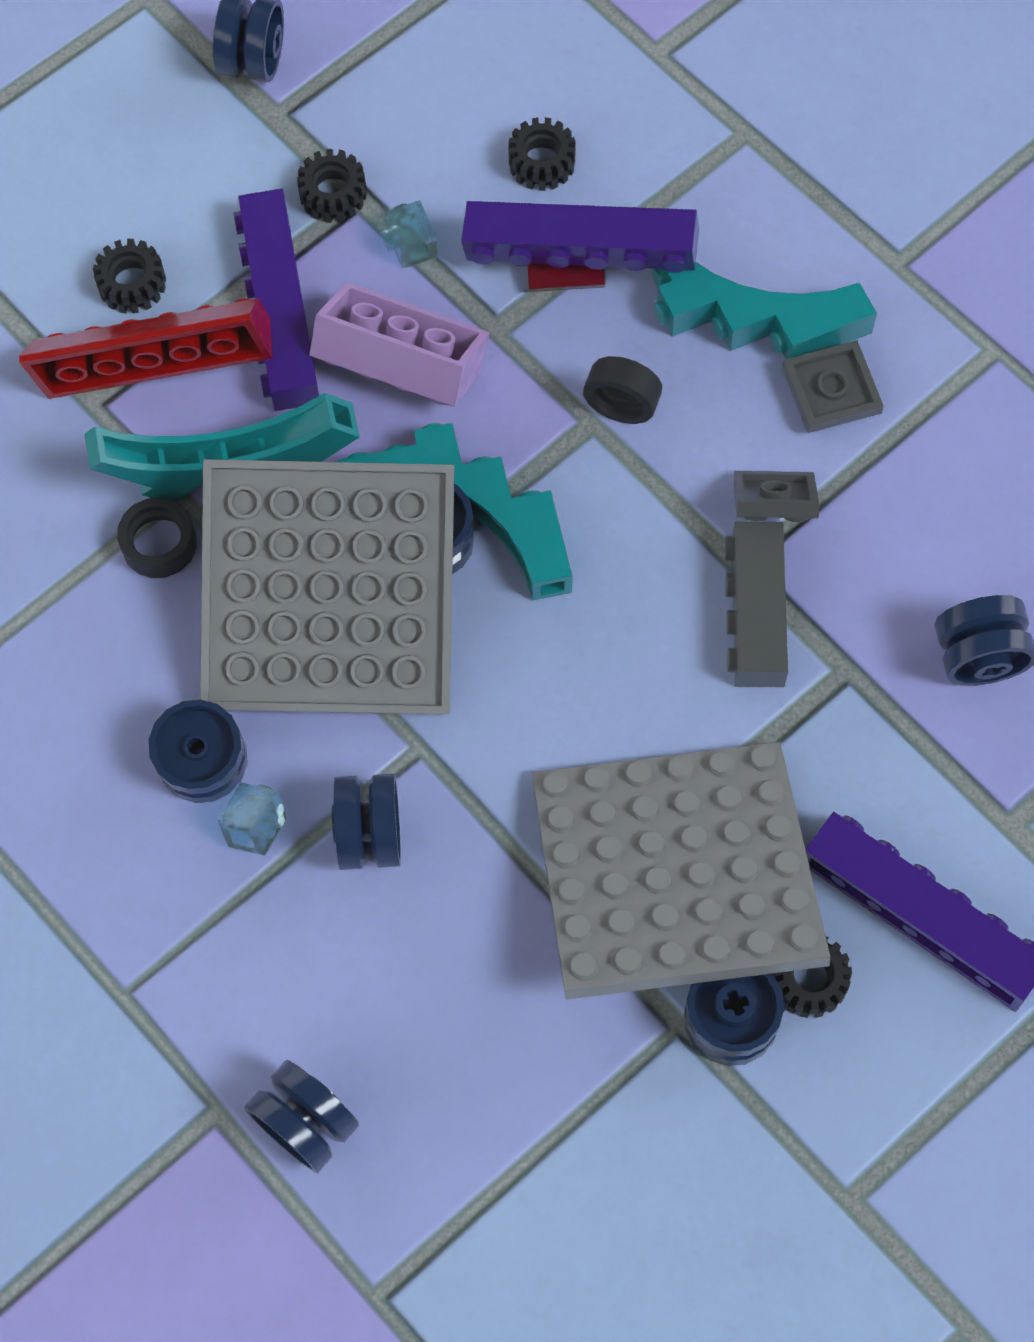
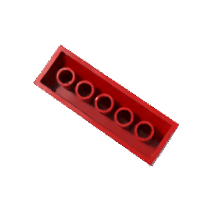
(149, 348)

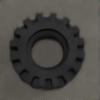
(541, 136)
(327, 168)
(124, 258)
(823, 999)

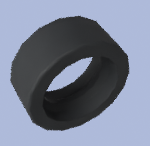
(622, 390)
(146, 512)

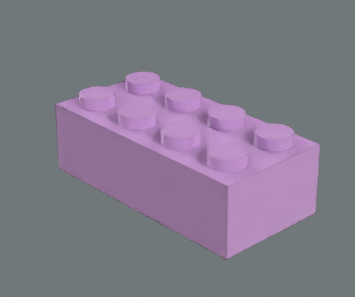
(399, 344)

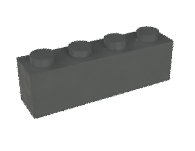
(758, 604)

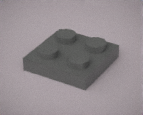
(832, 386)
(776, 495)

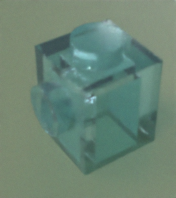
(409, 234)
(252, 818)

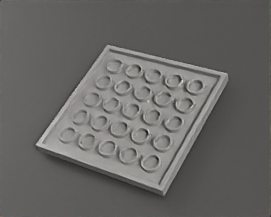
(327, 586)
(677, 871)

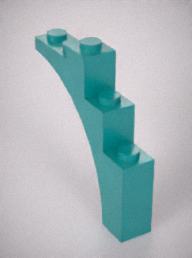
(747, 314)
(174, 464)
(522, 523)

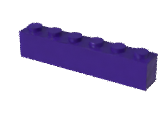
(580, 235)
(276, 283)
(923, 909)

